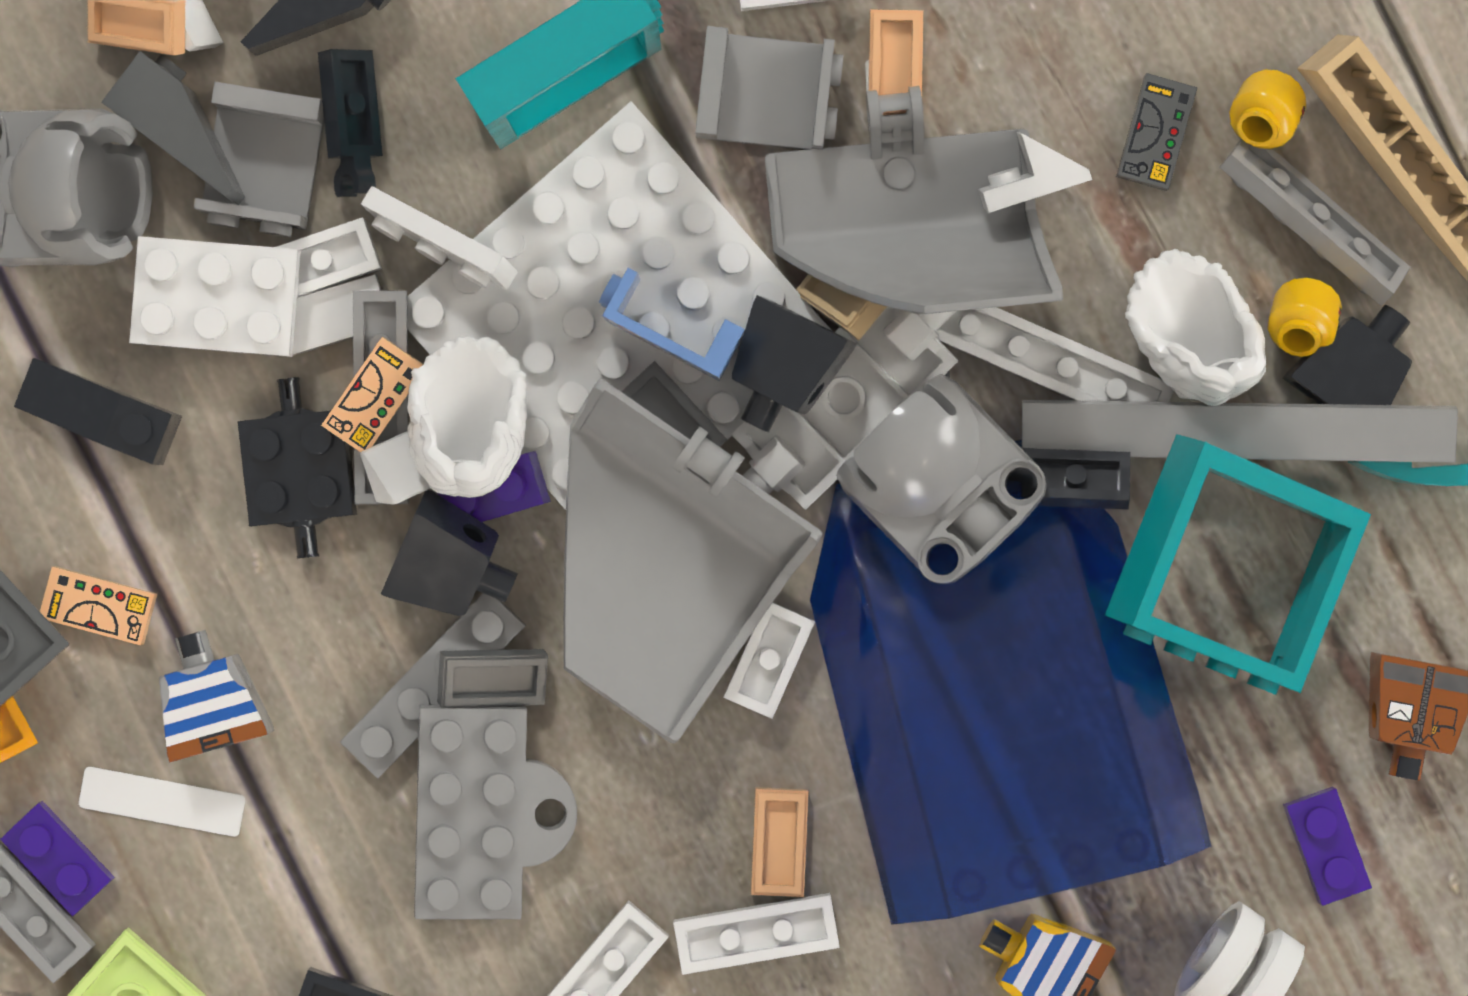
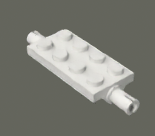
(883, 371)

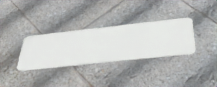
(162, 801)

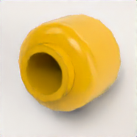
(1267, 109)
(1304, 316)

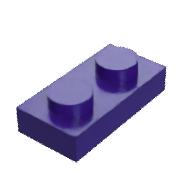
(520, 491)
(1327, 846)
(57, 858)

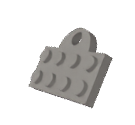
(480, 812)

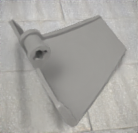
(907, 216)
(664, 560)

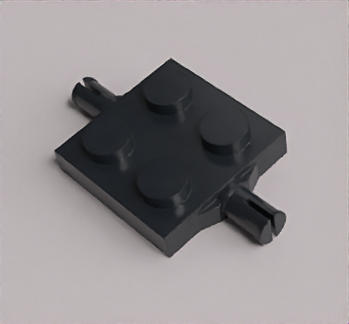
(295, 469)

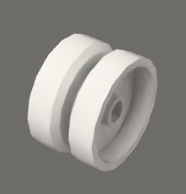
(1240, 959)

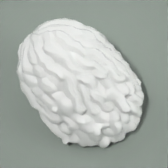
(1195, 328)
(467, 416)

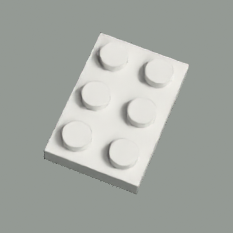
(215, 296)

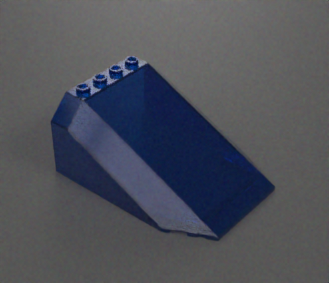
(1001, 716)

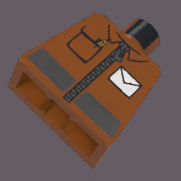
(1415, 709)

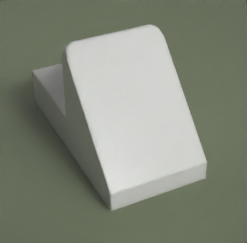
(1046, 175)

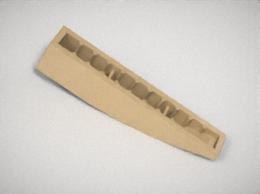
(1393, 141)

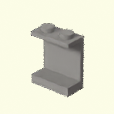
(767, 91)
(273, 154)

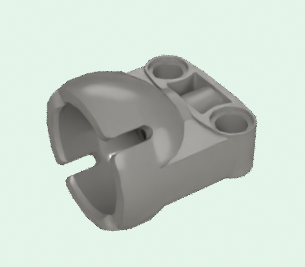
(70, 189)
(940, 478)

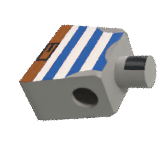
(209, 701)

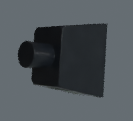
(785, 361)
(1358, 365)
(446, 560)

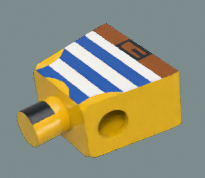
(1047, 958)

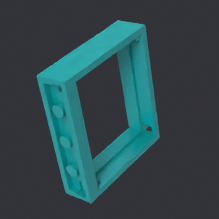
(560, 64)
(1161, 536)

